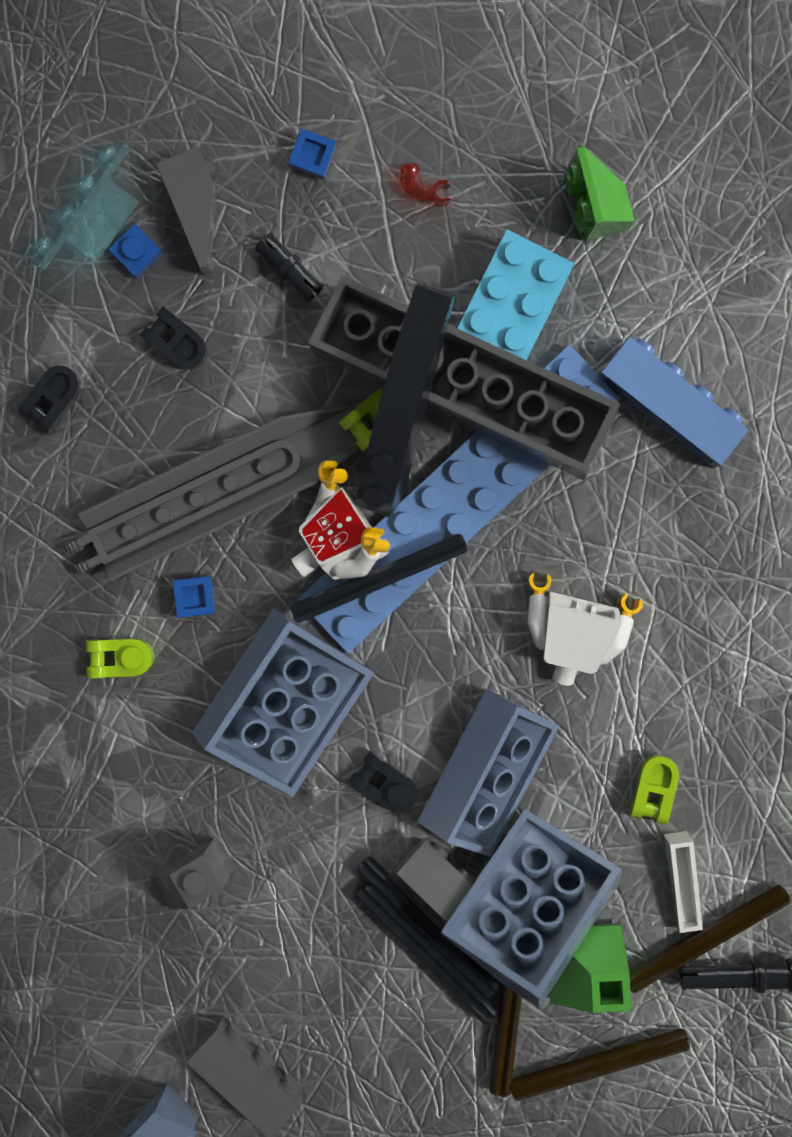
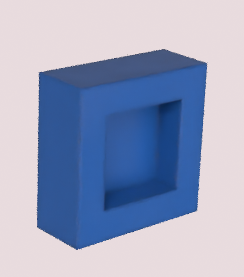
(312, 154)
(135, 251)
(194, 596)

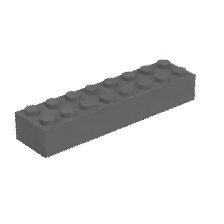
(472, 381)

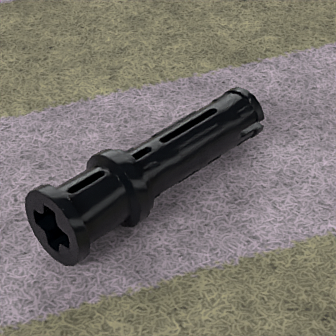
(757, 976)

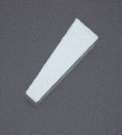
(683, 881)

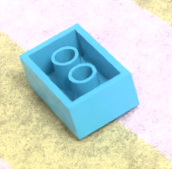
(516, 295)

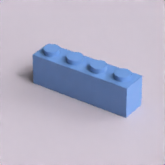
(673, 402)

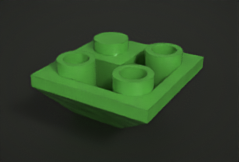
(599, 197)
(597, 974)

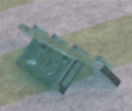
(93, 215)

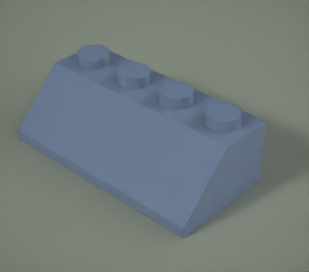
(487, 774)

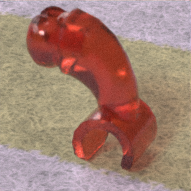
(414, 186)

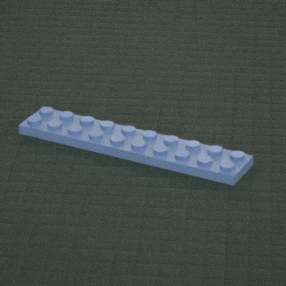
(450, 501)

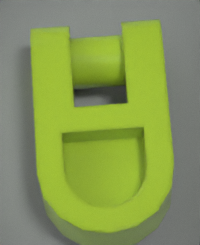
(356, 426)
(132, 657)
(659, 776)

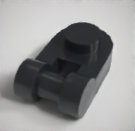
(184, 349)
(58, 385)
(396, 791)

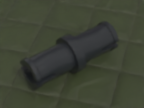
(289, 267)

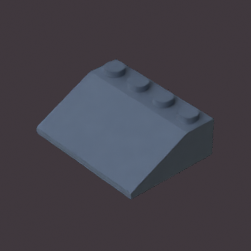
(282, 703)
(532, 907)

